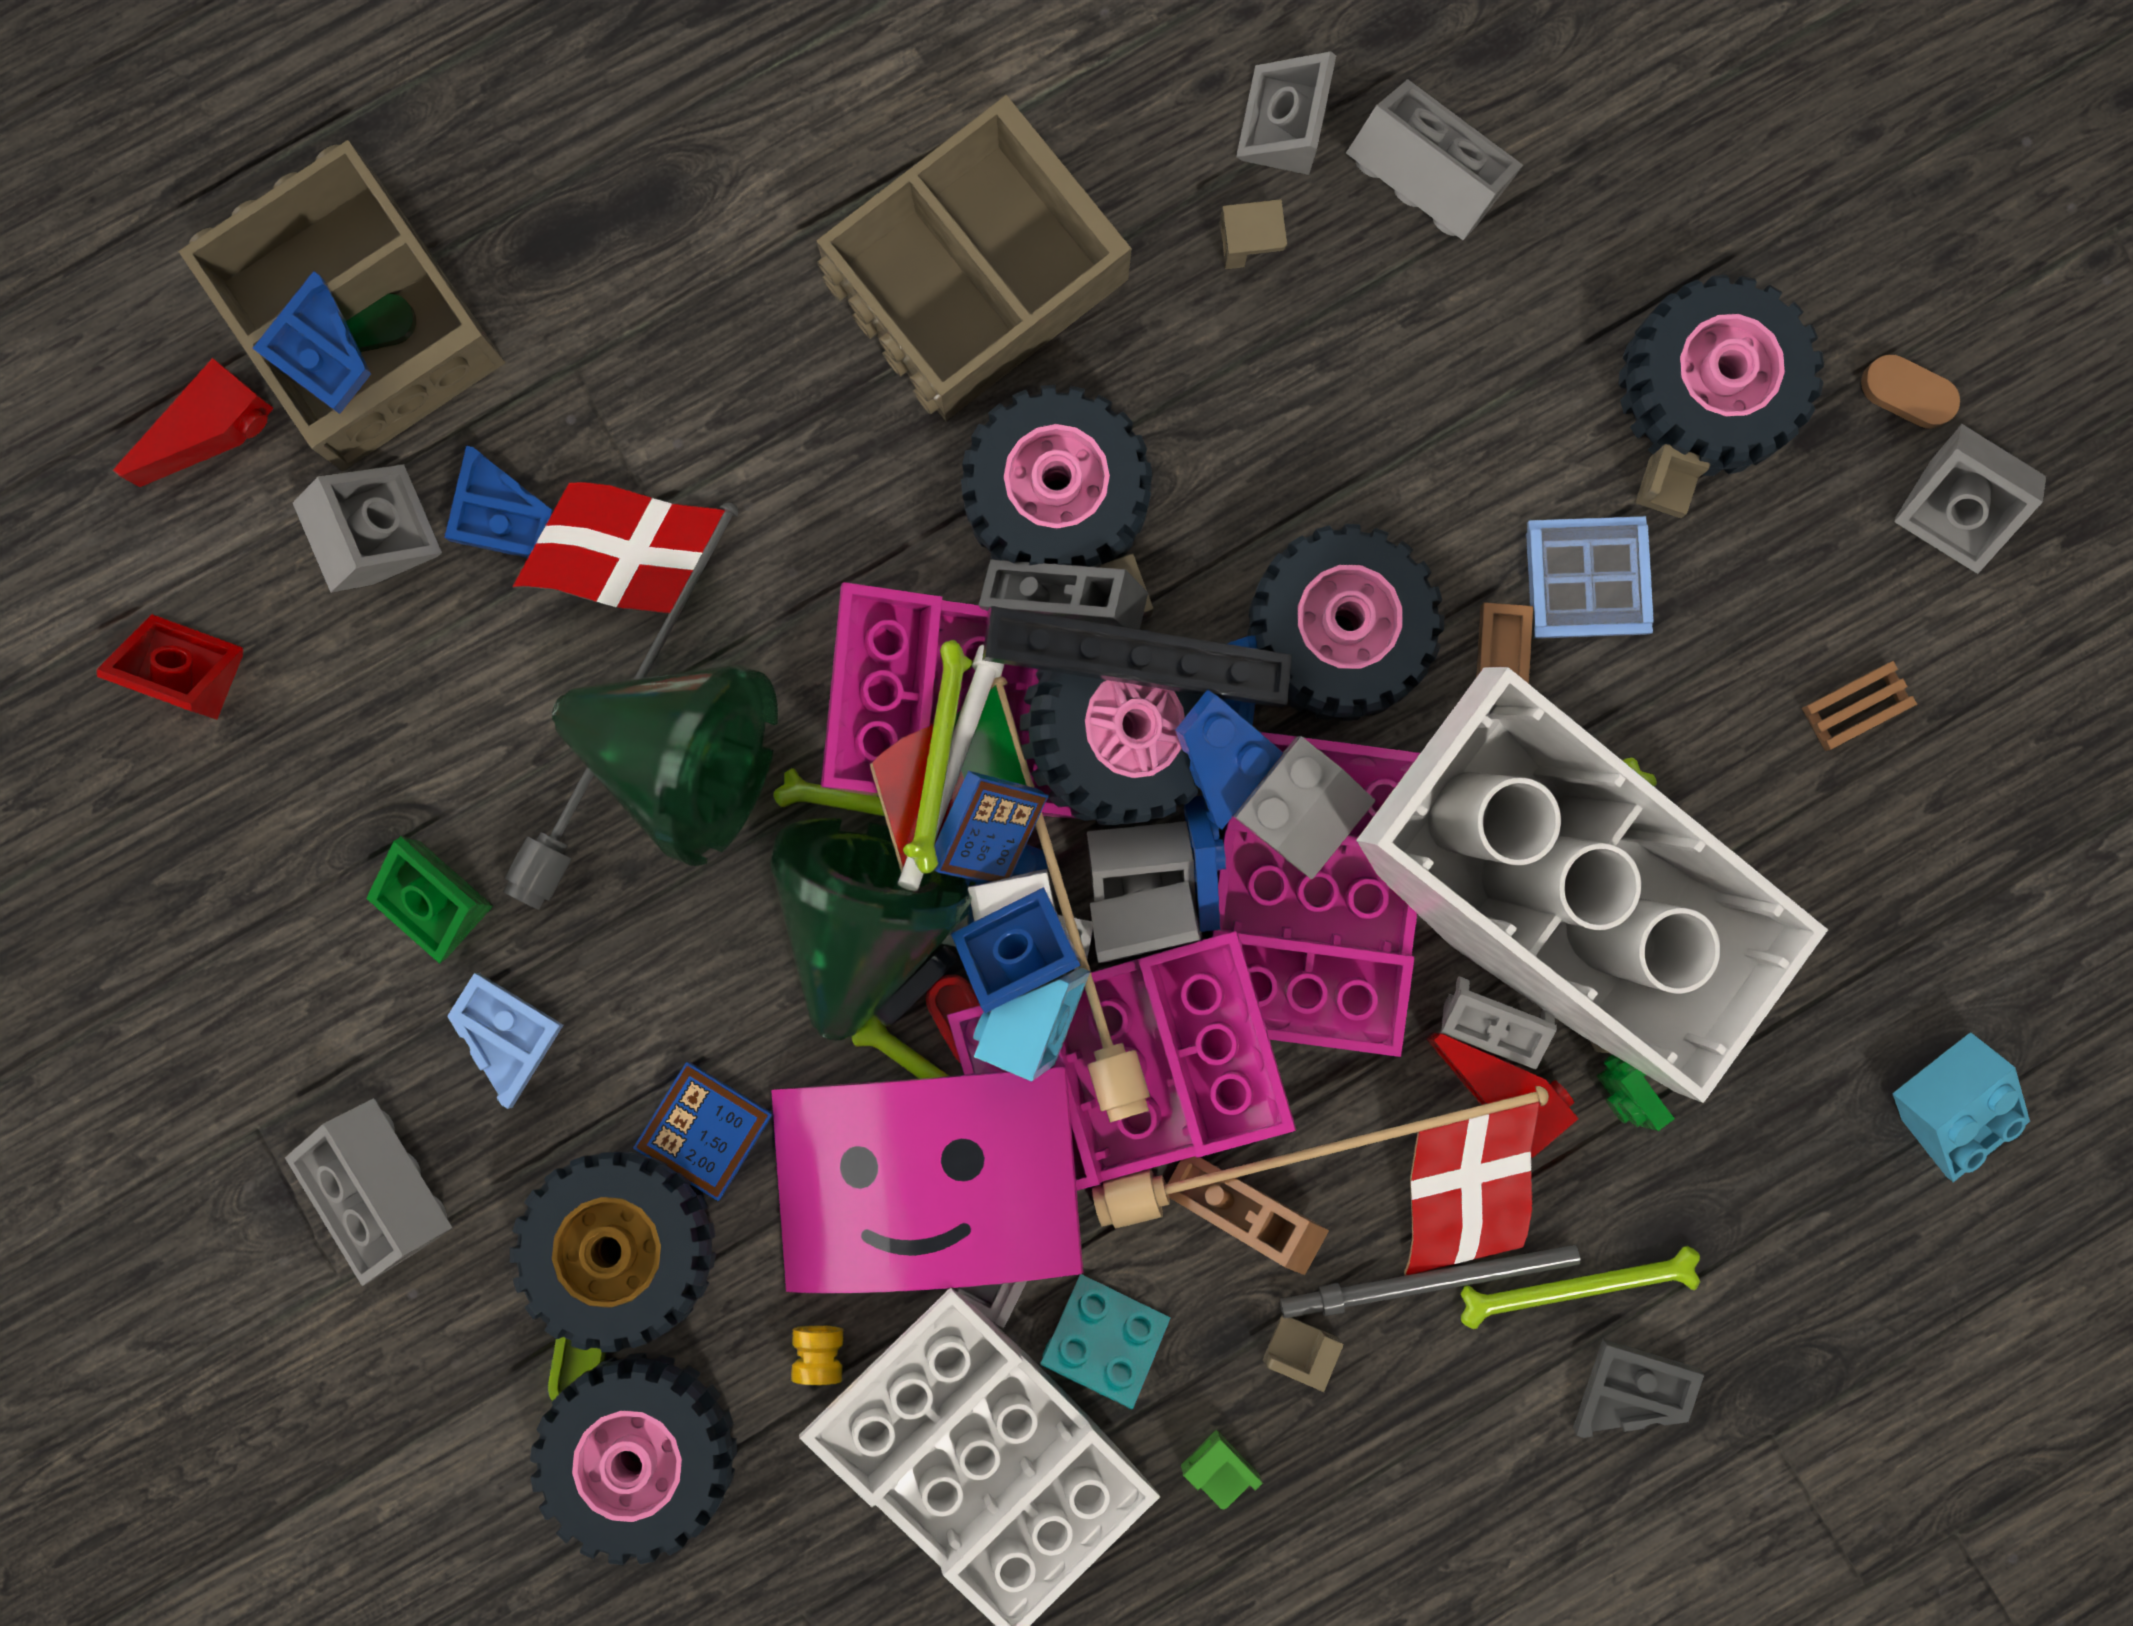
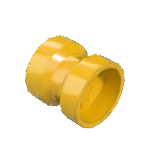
(817, 1351)

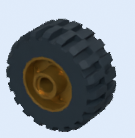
(567, 1259)

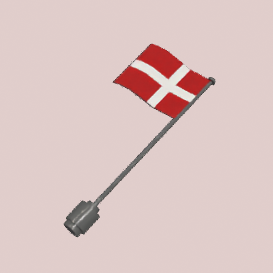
(624, 556)

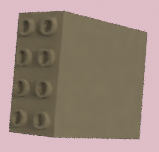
(356, 237)
(973, 259)

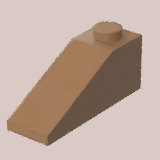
(1250, 1216)

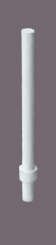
(961, 740)

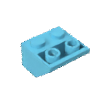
(1963, 1106)

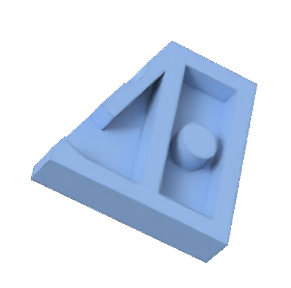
(503, 1035)

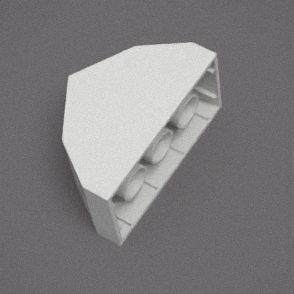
(1587, 887)

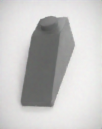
(1066, 592)

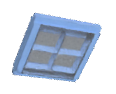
(1589, 577)

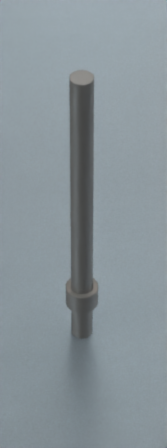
(1333, 1299)

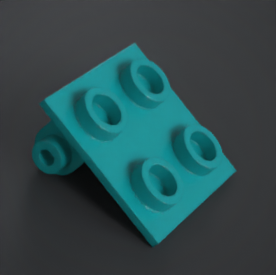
(1105, 1341)

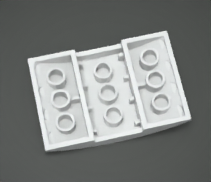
(981, 1462)

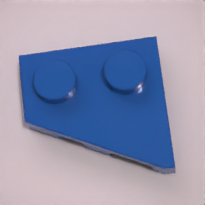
(1224, 755)

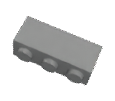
(1433, 159)
(368, 1190)

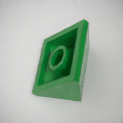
(426, 898)

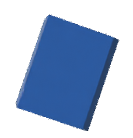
(1015, 950)

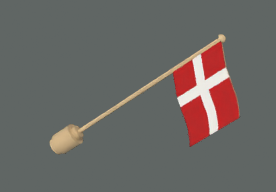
(1464, 1182)

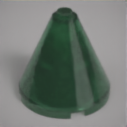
(677, 751)
(853, 923)

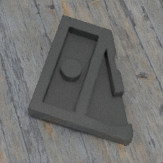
(1636, 1390)

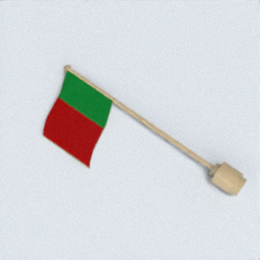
(999, 754)

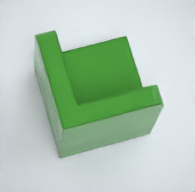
(1220, 1471)

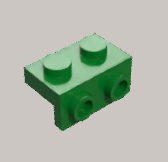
(1633, 1096)

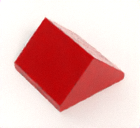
(175, 666)

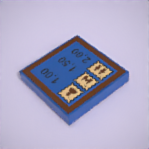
(987, 828)
(703, 1130)

